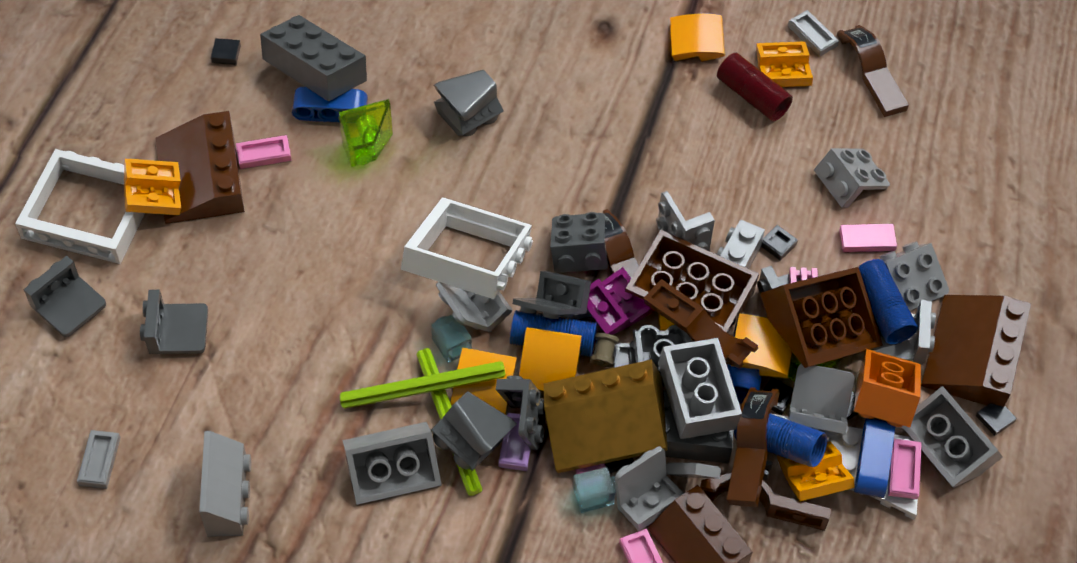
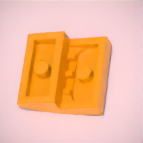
(697, 36)
(785, 63)
(152, 186)
(773, 355)
(549, 356)
(484, 390)
(821, 480)

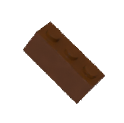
(698, 532)

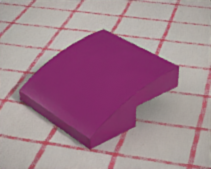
(613, 306)

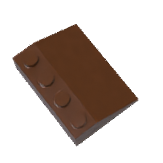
(206, 167)
(702, 276)
(823, 316)
(977, 347)

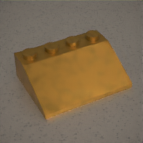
(605, 415)

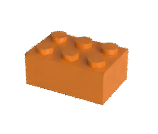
(888, 388)

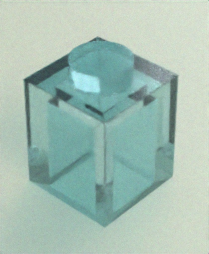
(450, 337)
(594, 489)

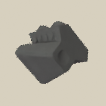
(468, 102)
(650, 341)
(471, 430)

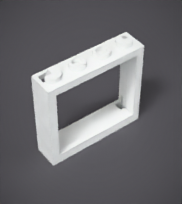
(475, 222)
(68, 238)

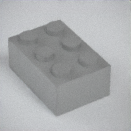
(699, 388)

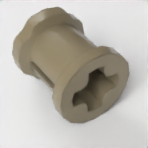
(604, 350)

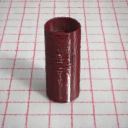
(758, 90)

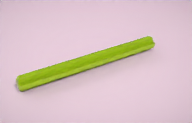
(422, 385)
(442, 406)

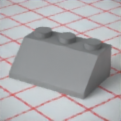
(951, 439)
(392, 462)
(224, 486)

